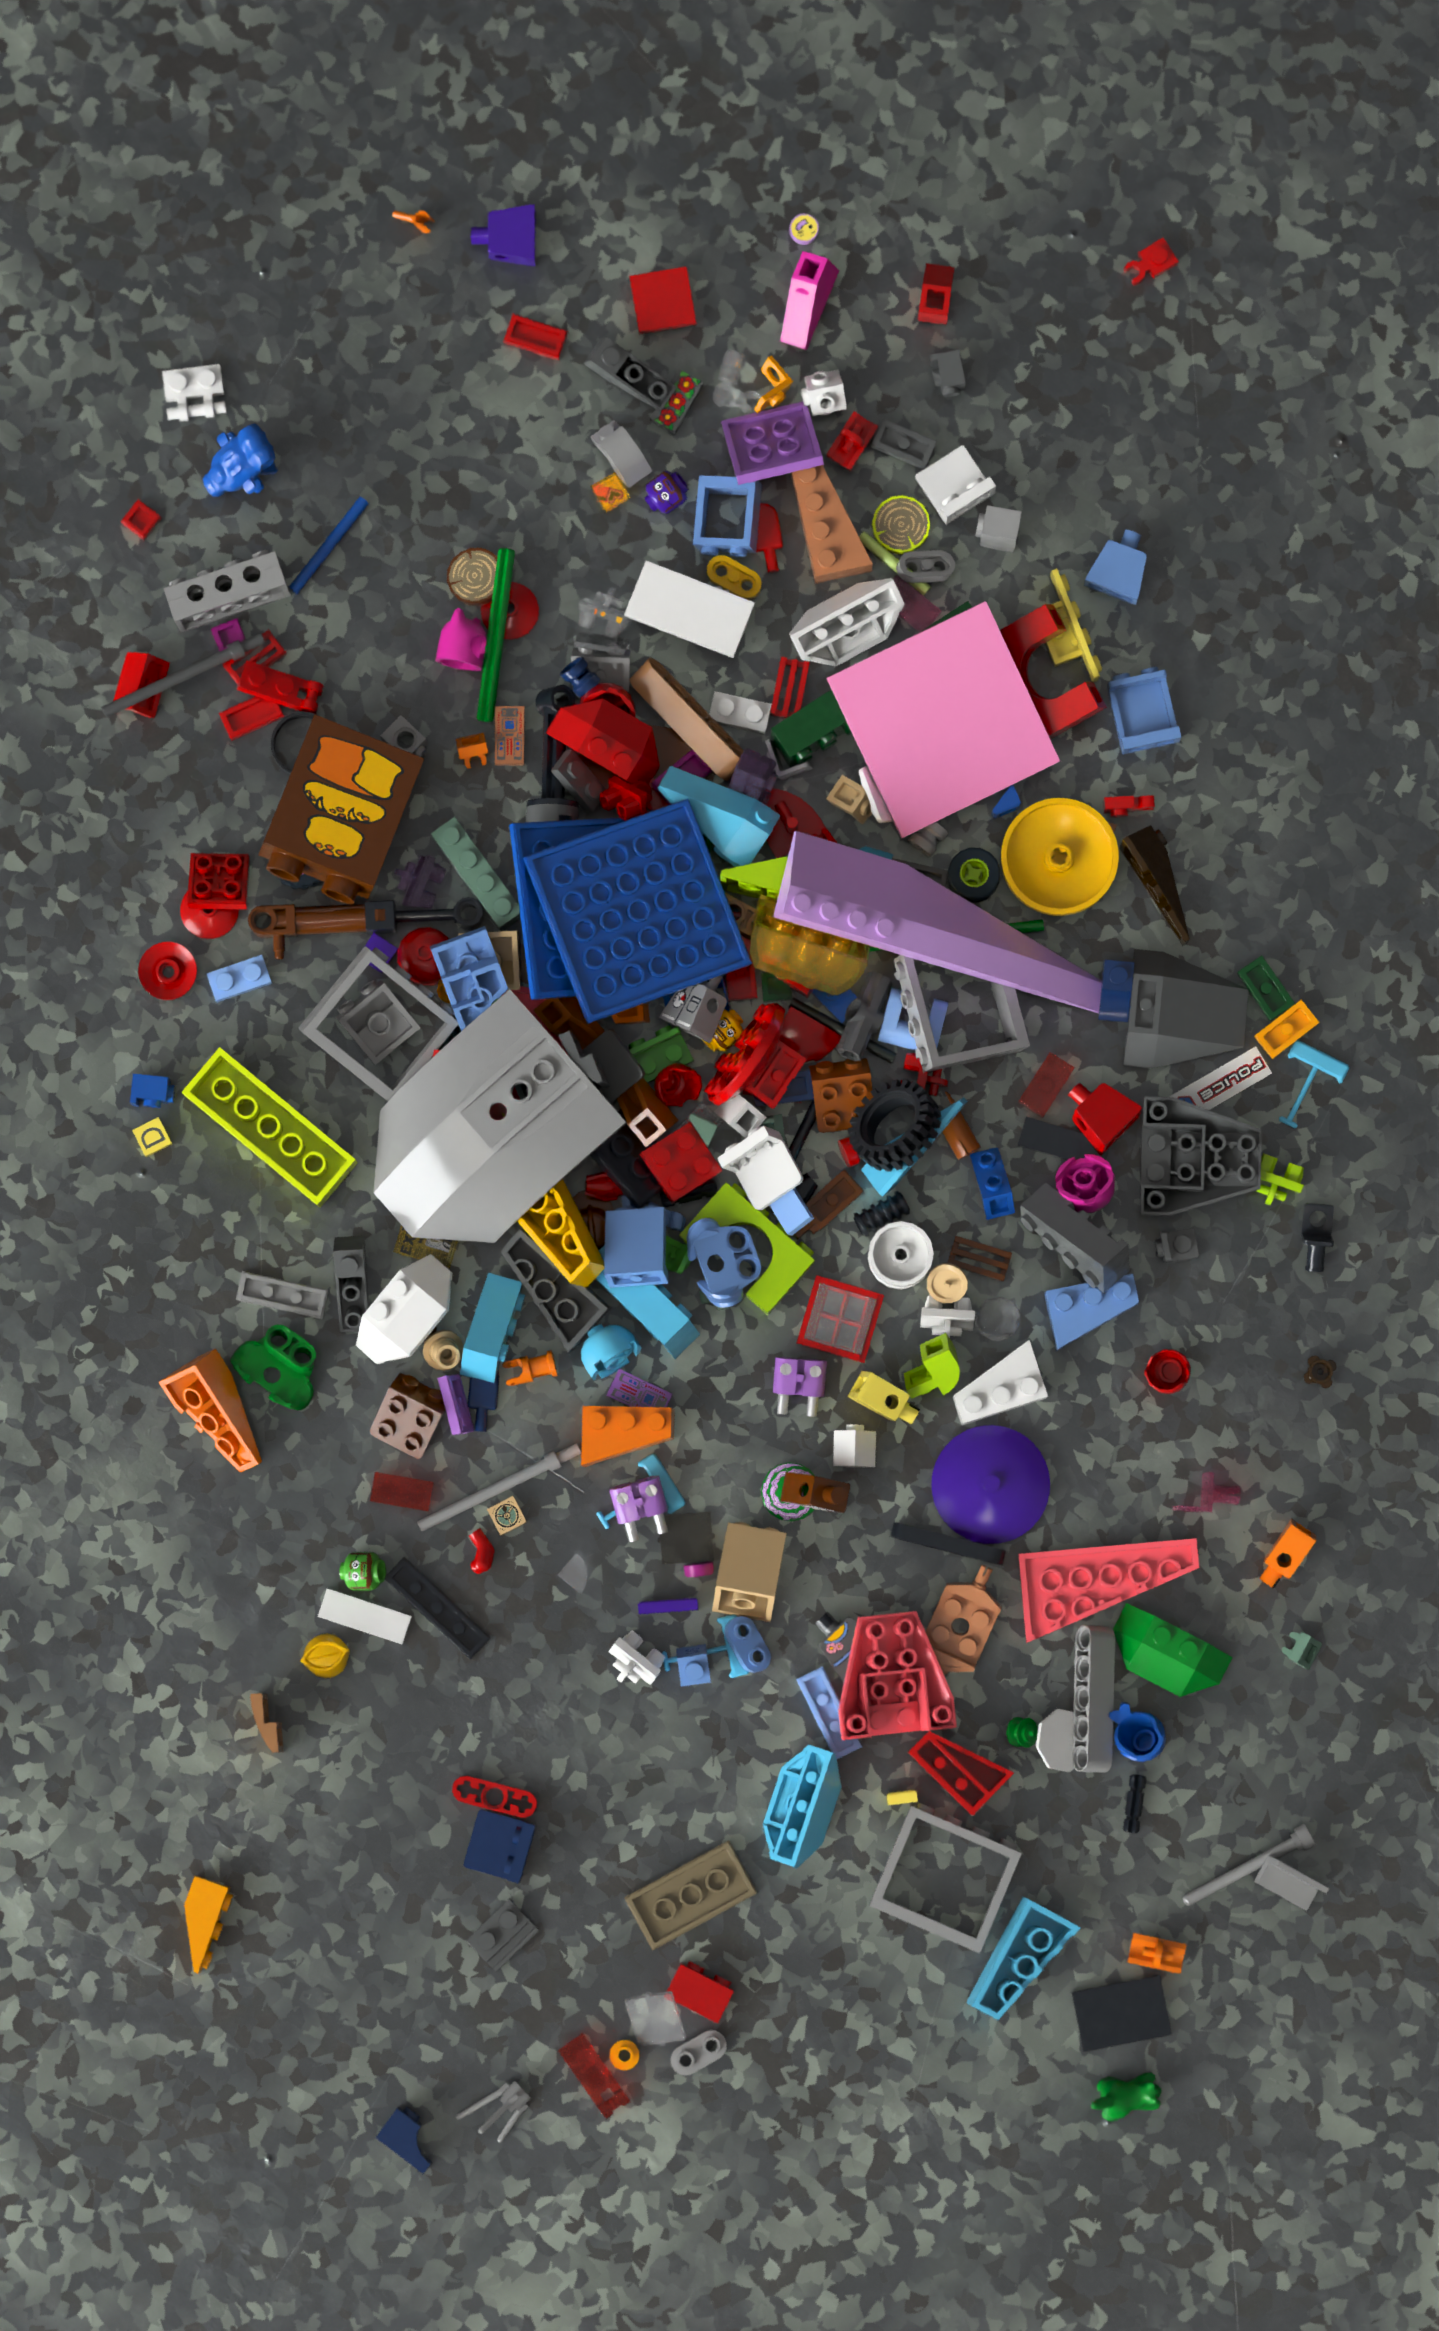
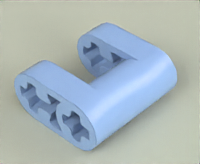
(896, 1031)

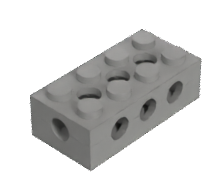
(240, 598)

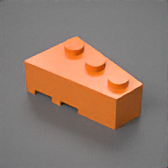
(621, 1430)

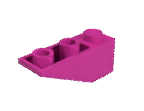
(807, 298)

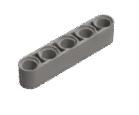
(1093, 1698)

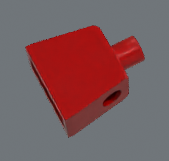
(1103, 1114)

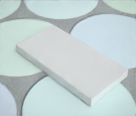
(689, 609)

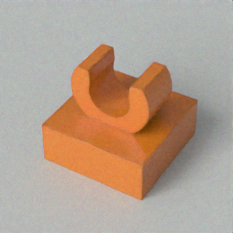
(472, 746)

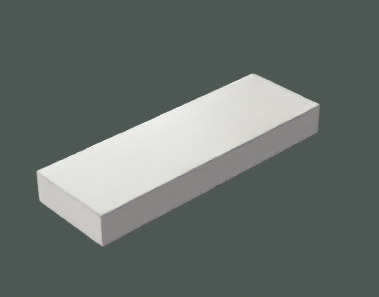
(364, 1616)

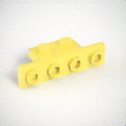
(1075, 640)

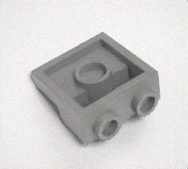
(376, 1021)

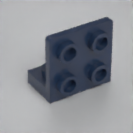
(499, 1846)

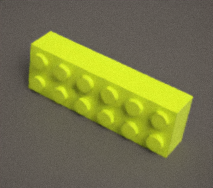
(269, 1127)

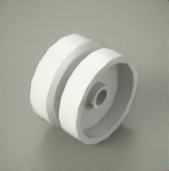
(905, 1272)

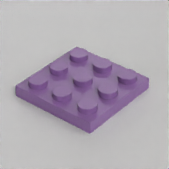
(772, 443)

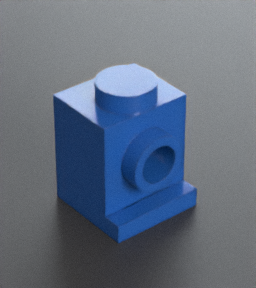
(151, 1090)

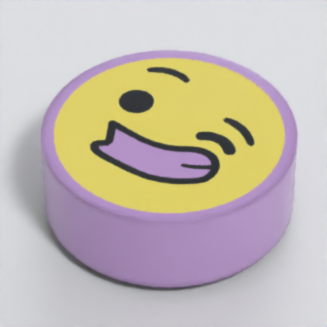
(804, 229)

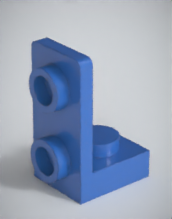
(993, 1183)

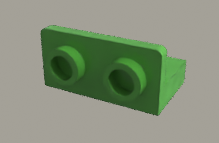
(661, 1051)

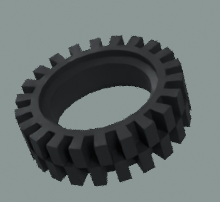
(911, 1141)

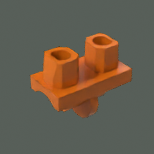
(1156, 1953)

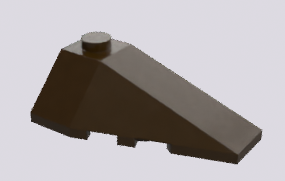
(1151, 863)

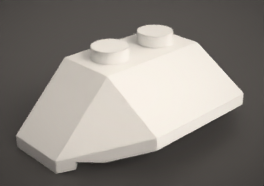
(848, 622)
(406, 1311)

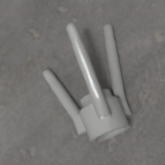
(513, 2098)

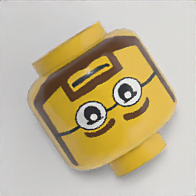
(727, 1031)

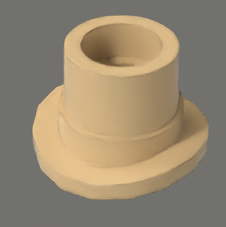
(947, 1283)
(443, 1350)

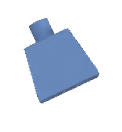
(1119, 569)

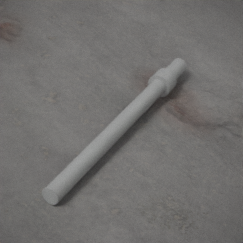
(551, 1461)

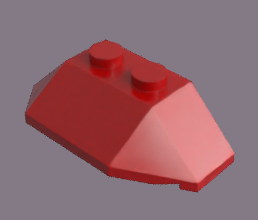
(608, 738)

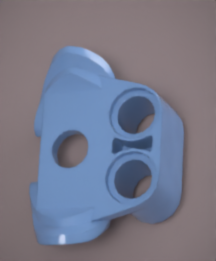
(709, 1239)

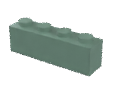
(477, 874)

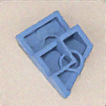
(469, 974)

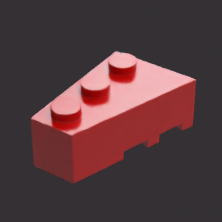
(959, 1771)

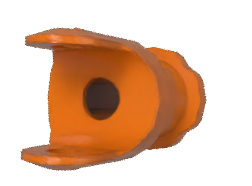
(532, 1368)

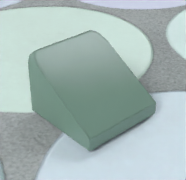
(704, 1127)

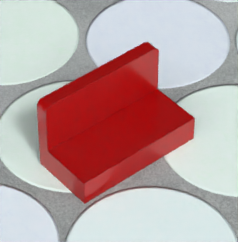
(138, 672)

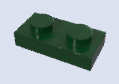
(1266, 988)

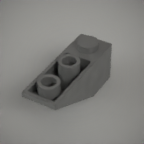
(629, 373)
(351, 1281)

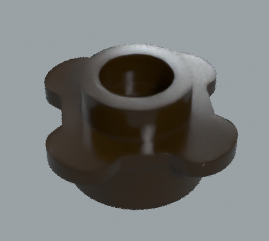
(1327, 1368)

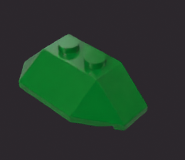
(1167, 1653)

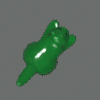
(1122, 2096)

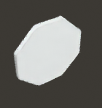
(1056, 1740)

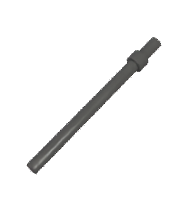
(234, 651)

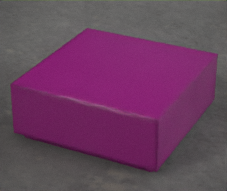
(227, 633)

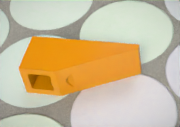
(203, 1911)

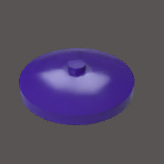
(990, 1484)

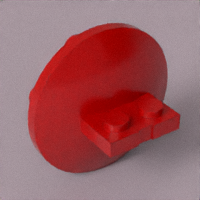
(762, 1064)

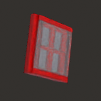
(840, 1319)

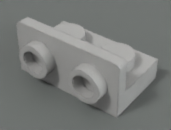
(608, 666)

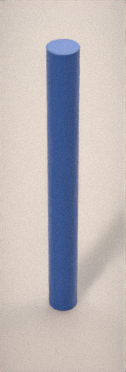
(328, 545)

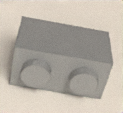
(998, 528)

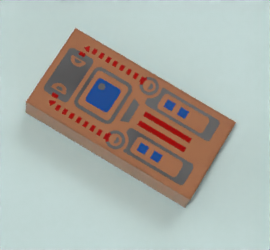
(509, 735)

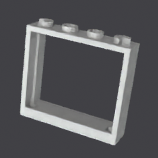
(340, 987)
(921, 1030)
(954, 1826)

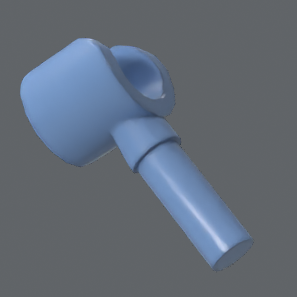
(676, 1220)

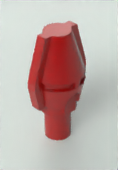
(601, 1187)

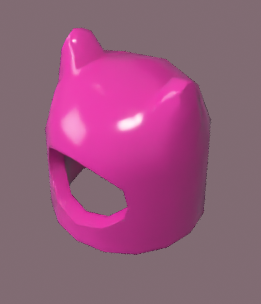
(462, 643)

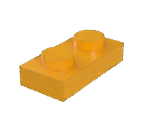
(1286, 1029)

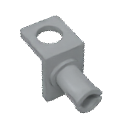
(788, 773)

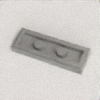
(282, 1295)

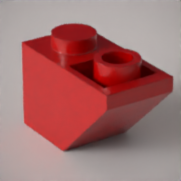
(936, 293)

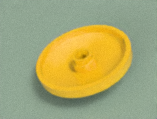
(1059, 856)

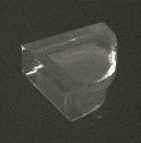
(575, 1573)

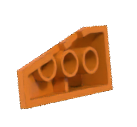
(211, 1399)

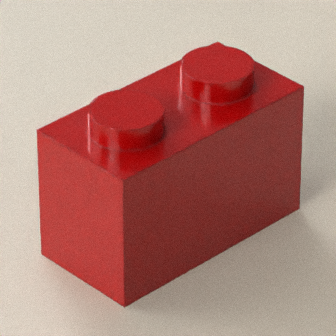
(699, 1992)

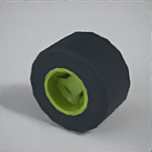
(974, 865)

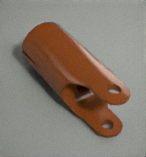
(960, 1135)

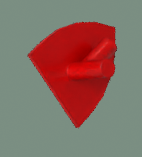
(794, 816)

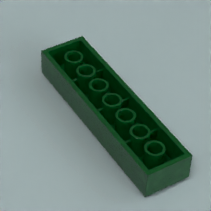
(819, 722)

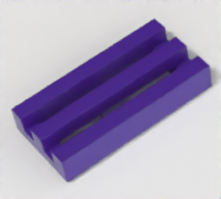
(665, 1606)

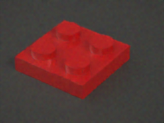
(681, 1162)

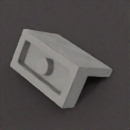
(1288, 1883)

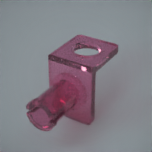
(1212, 1494)

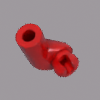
(484, 1554)

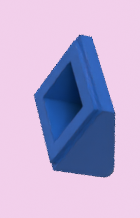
(1008, 803)

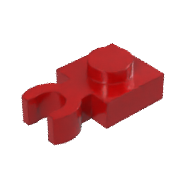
(1154, 259)
(1121, 805)

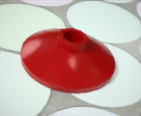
(524, 616)
(208, 925)
(159, 958)

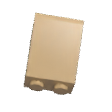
(749, 1571)

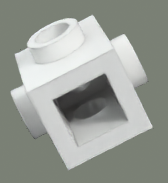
(824, 392)

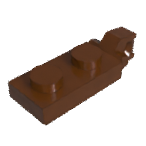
(830, 1202)

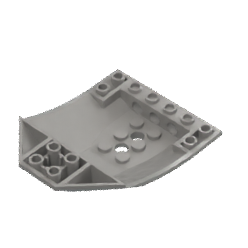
(455, 1168)

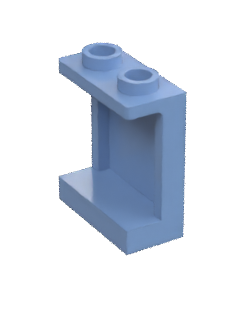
(1143, 710)
(635, 1246)

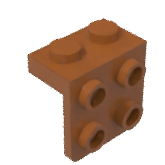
(838, 1091)

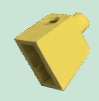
(872, 1392)

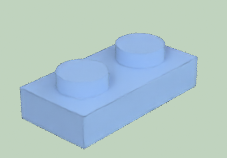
(239, 978)

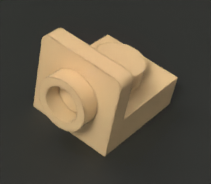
(850, 798)

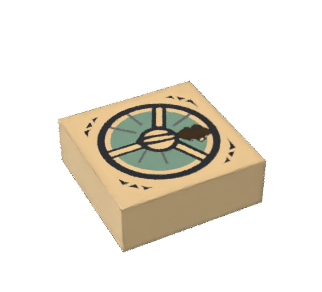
(507, 1515)

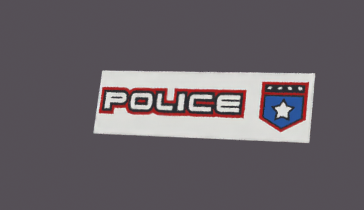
(1226, 1080)

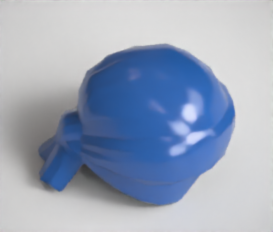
(1138, 1734)

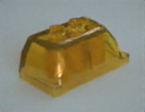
(803, 953)

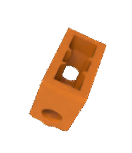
(1296, 1542)

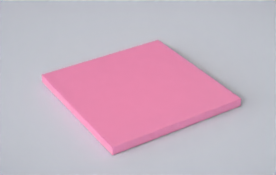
(943, 719)

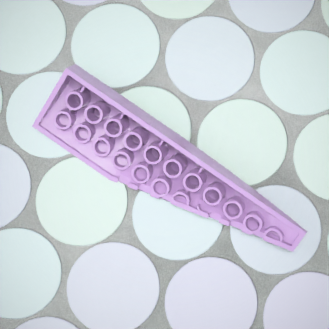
(916, 917)

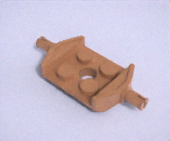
(967, 1601)

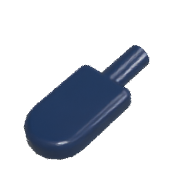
(483, 1397)

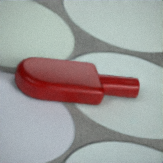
(769, 536)

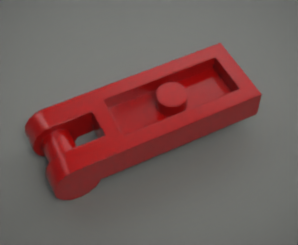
(279, 687)

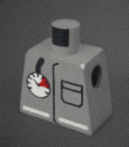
(696, 1009)

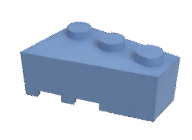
(1081, 1308)

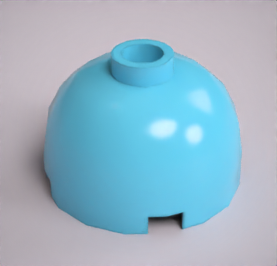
(608, 1349)

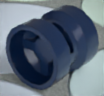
(580, 676)

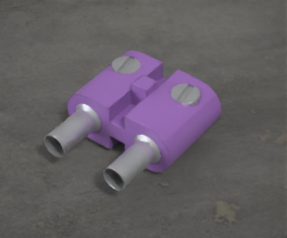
(799, 1377)
(637, 1501)

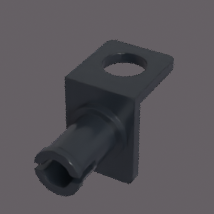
(1317, 1237)

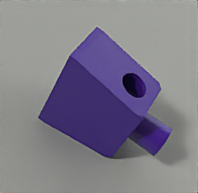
(509, 235)

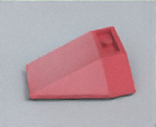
(893, 1680)

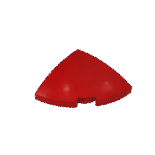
(807, 1036)

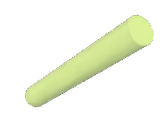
(889, 559)

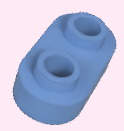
(746, 1645)

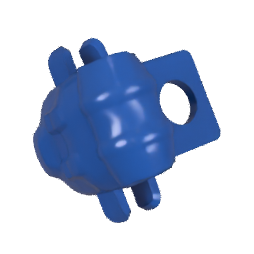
(240, 462)

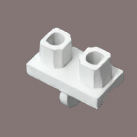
(947, 1320)
(632, 1663)

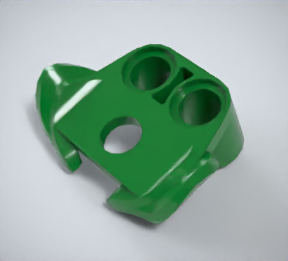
(294, 1386)

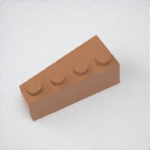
(828, 531)

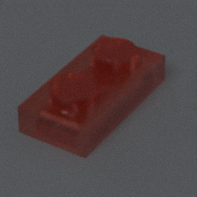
(401, 1491)

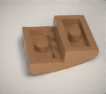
(269, 1731)

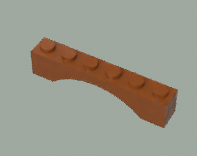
(640, 1105)

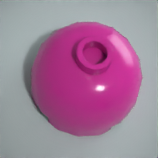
(1086, 1182)

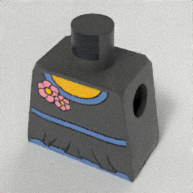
(838, 1641)

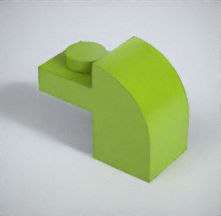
(938, 1369)

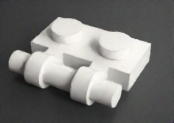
(192, 384)

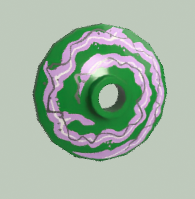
(772, 1491)

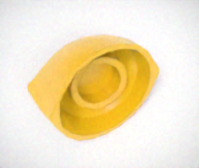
(325, 1655)

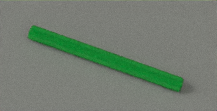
(495, 634)

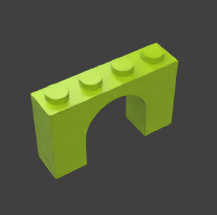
(788, 1260)

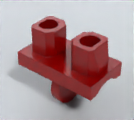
(852, 441)
(627, 797)
(935, 1081)

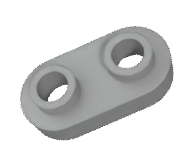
(923, 565)
(698, 2052)

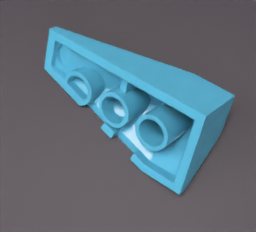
(886, 1181)

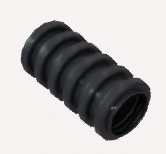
(882, 1213)

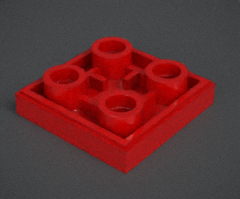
(662, 300)
(218, 881)

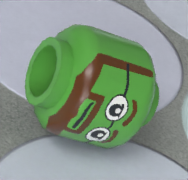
(363, 1571)

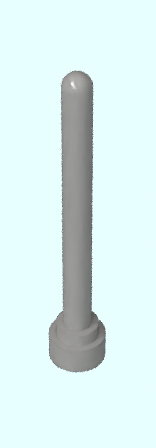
(1299, 1839)

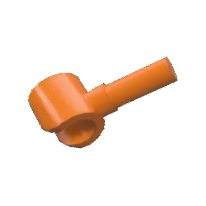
(418, 219)

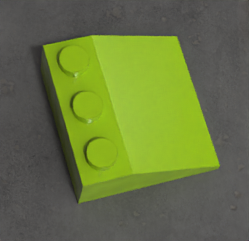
(755, 878)

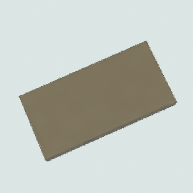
(690, 1895)

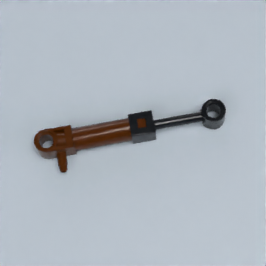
(371, 917)

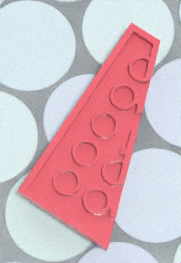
(1080, 1582)

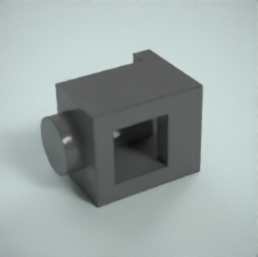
(949, 372)

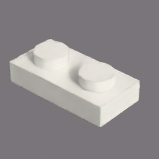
(740, 712)

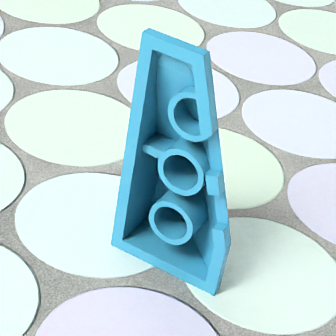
(726, 817)

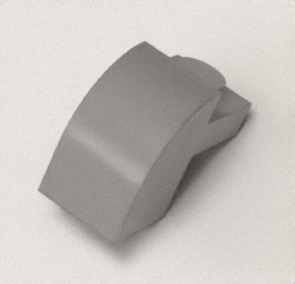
(622, 453)

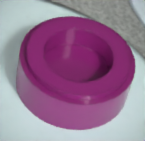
(698, 1569)

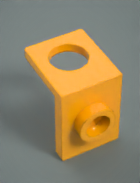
(777, 394)

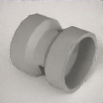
(926, 838)

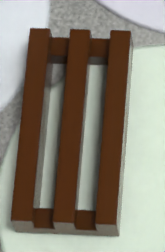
(982, 1247)

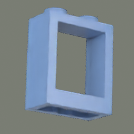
(727, 486)

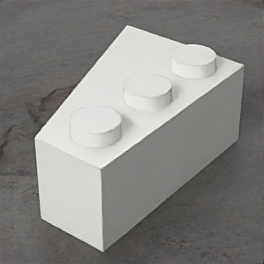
(1003, 1387)

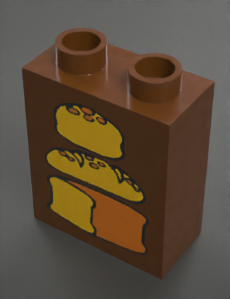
(340, 810)

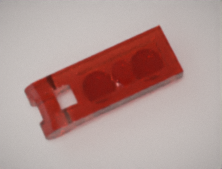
(593, 2074)

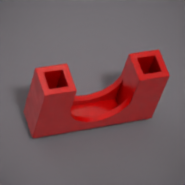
(1022, 640)

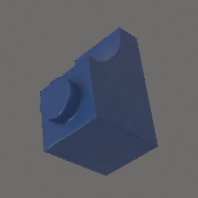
(1116, 990)
(402, 2137)

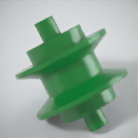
(1022, 1732)

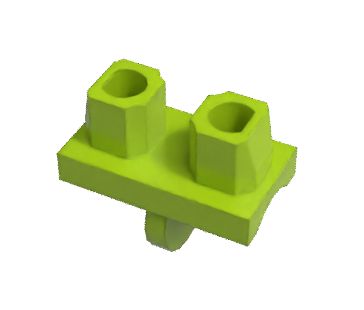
(1291, 1179)

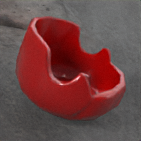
(677, 1084)
(1168, 1371)

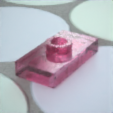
(917, 609)

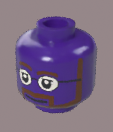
(666, 492)

